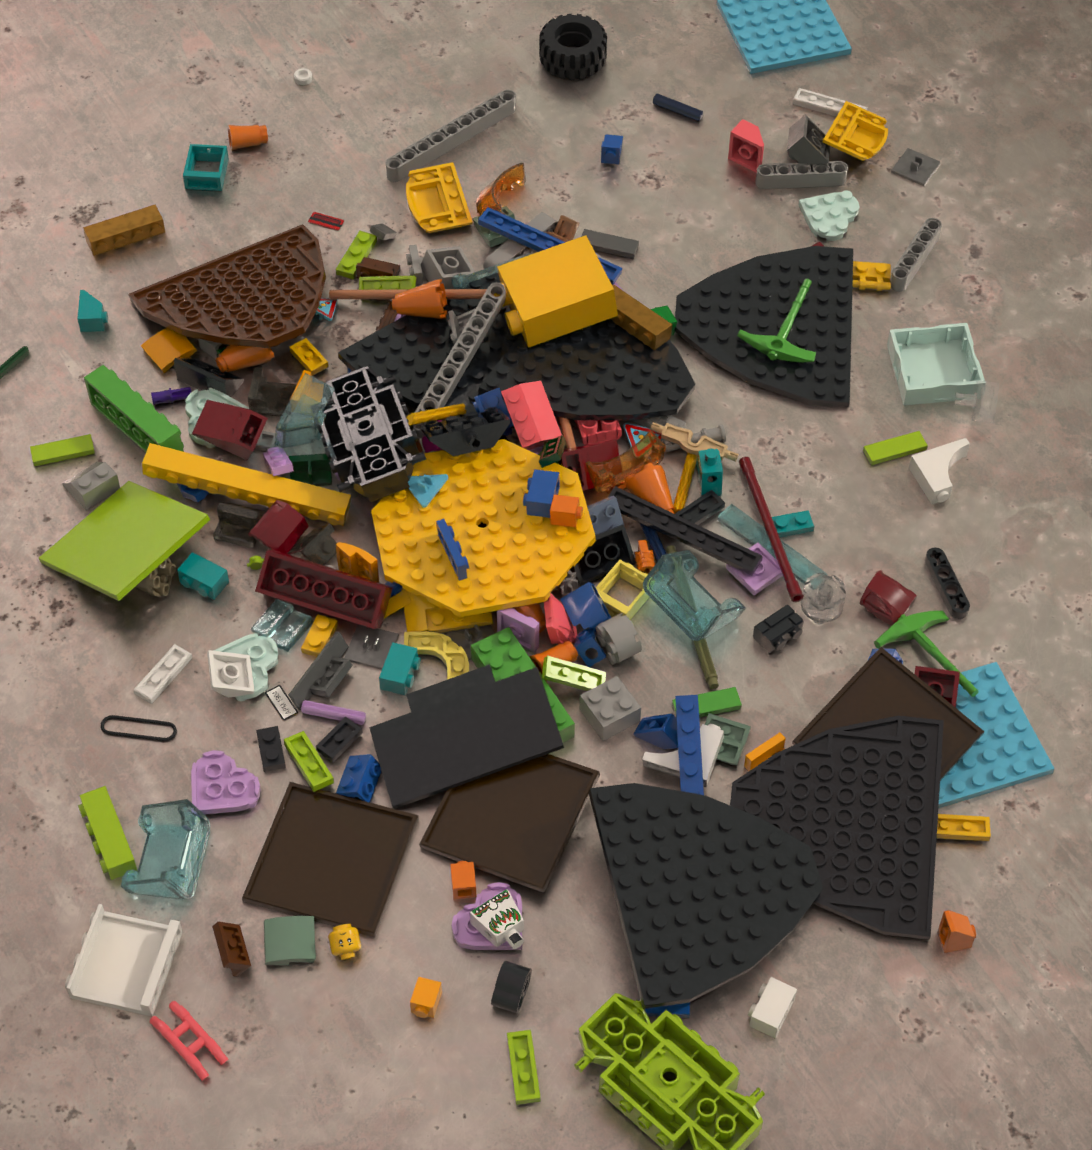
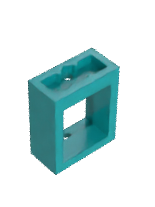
(201, 179)

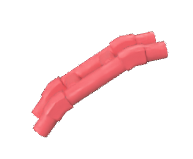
(187, 1053)

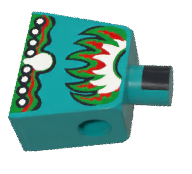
(709, 465)

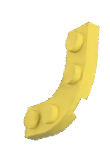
(441, 647)

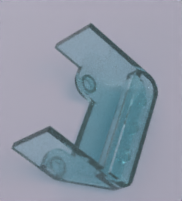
(303, 413)

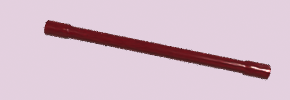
(791, 583)

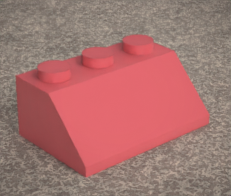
(531, 414)

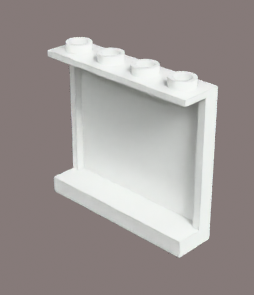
(123, 962)

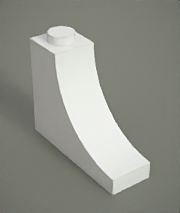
(932, 468)
(711, 741)

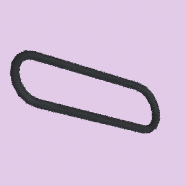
(140, 720)

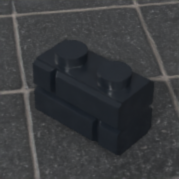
(778, 629)

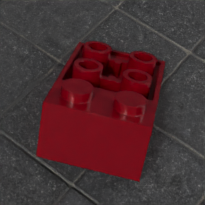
(230, 428)
(576, 458)

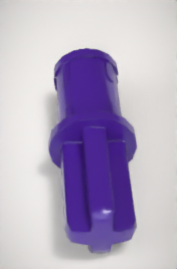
(170, 395)

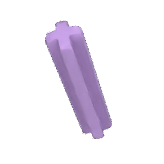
(332, 712)

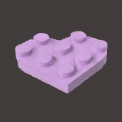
(222, 786)
(466, 934)

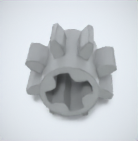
(567, 584)

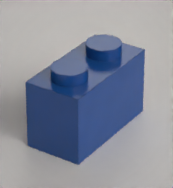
(541, 491)

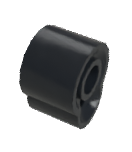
(511, 986)

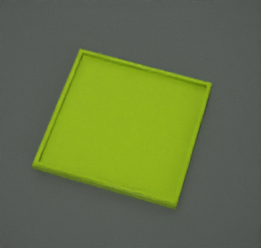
(124, 540)

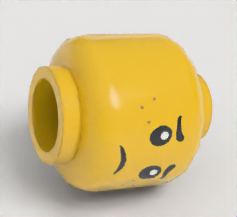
(344, 941)

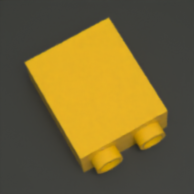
(556, 291)

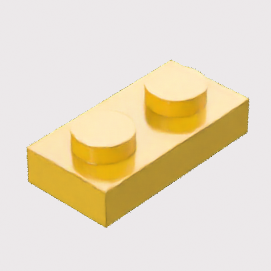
(309, 356)
(319, 635)

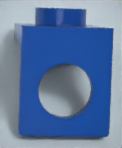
(586, 640)

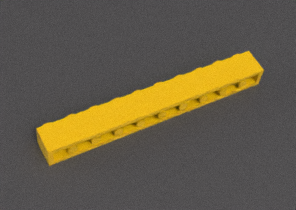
(245, 484)

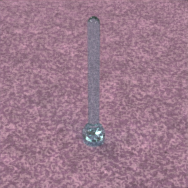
(461, 281)

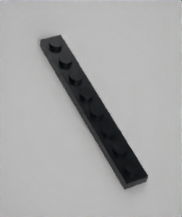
(687, 532)

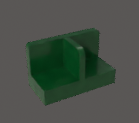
(311, 469)

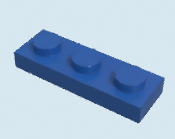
(452, 549)

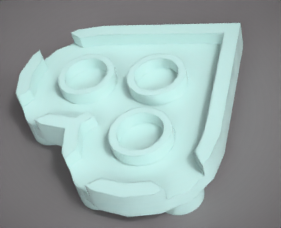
(830, 213)
(195, 404)
(263, 657)

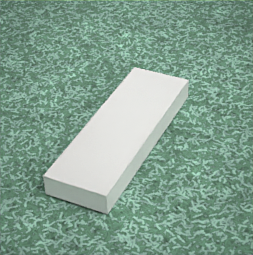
(162, 673)

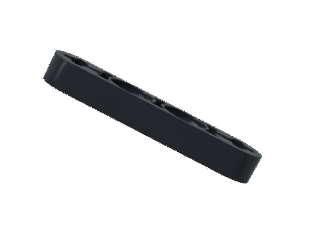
(949, 582)

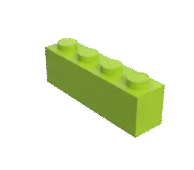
(107, 832)

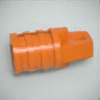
(644, 557)

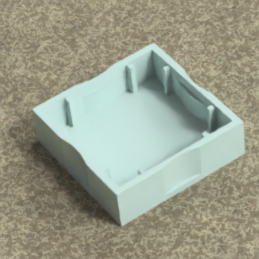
(934, 363)

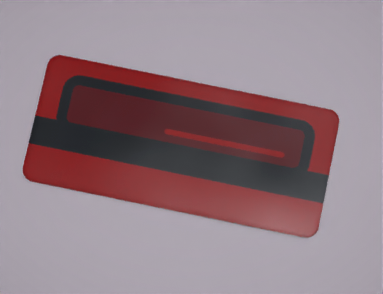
(326, 221)

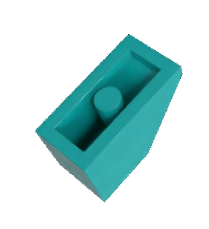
(91, 313)

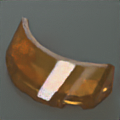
(505, 181)
(614, 471)

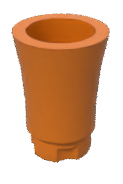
(246, 136)
(561, 651)

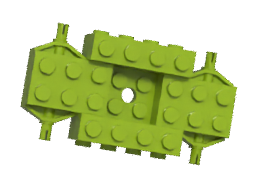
(694, 1105)

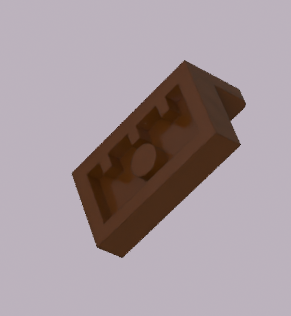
(372, 268)
(231, 947)

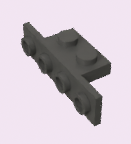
(323, 673)

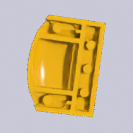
(857, 132)
(437, 198)
(425, 616)

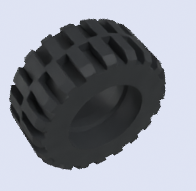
(575, 31)

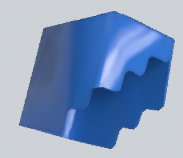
(585, 606)

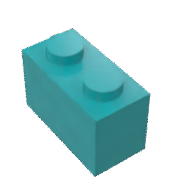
(203, 576)
(399, 669)

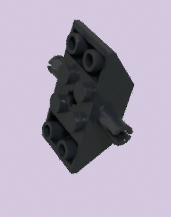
(467, 433)

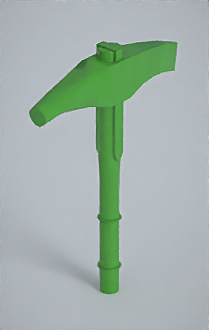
(777, 346)
(911, 628)

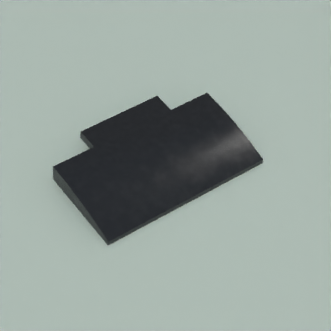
(464, 733)

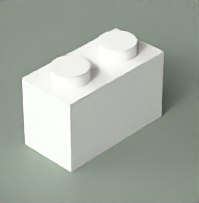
(772, 1007)

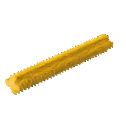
(436, 414)
(685, 482)

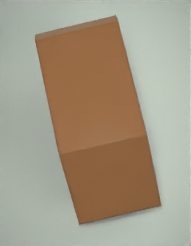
(565, 229)

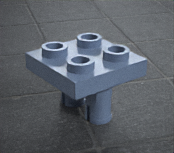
(605, 514)

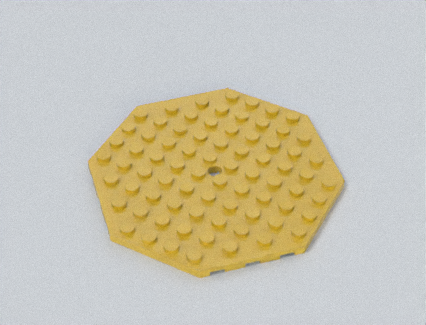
(509, 561)

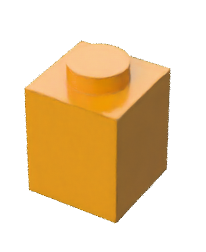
(425, 997)

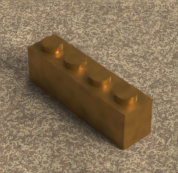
(124, 229)
(640, 320)

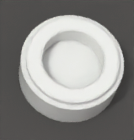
(303, 76)

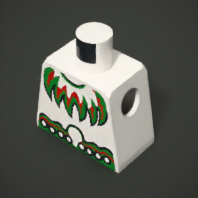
(499, 920)

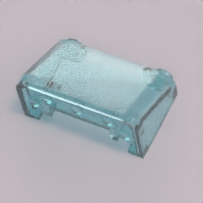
(685, 599)
(171, 852)

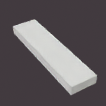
(819, 102)

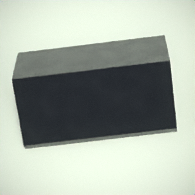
(205, 376)
(603, 555)

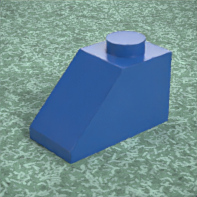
(658, 731)

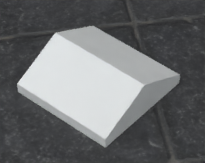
(230, 673)

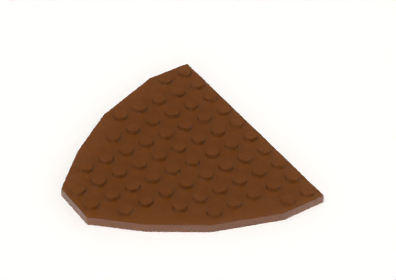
(245, 296)

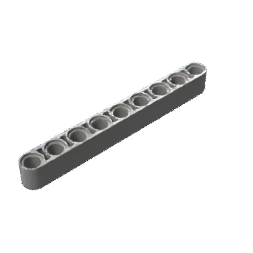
(451, 135)
(463, 351)

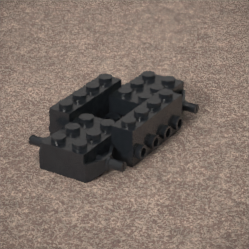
(369, 435)

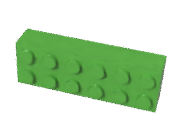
(130, 412)
(508, 659)

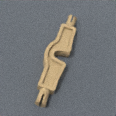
(684, 436)

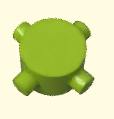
(255, 562)

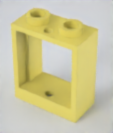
(633, 576)

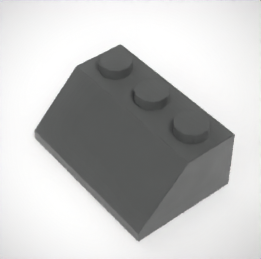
(806, 143)

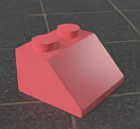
(746, 145)

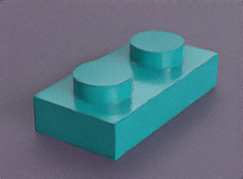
(793, 523)

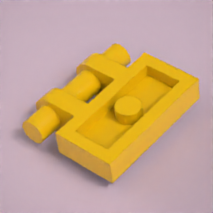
(871, 275)

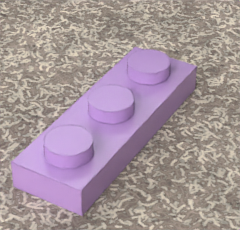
(277, 461)

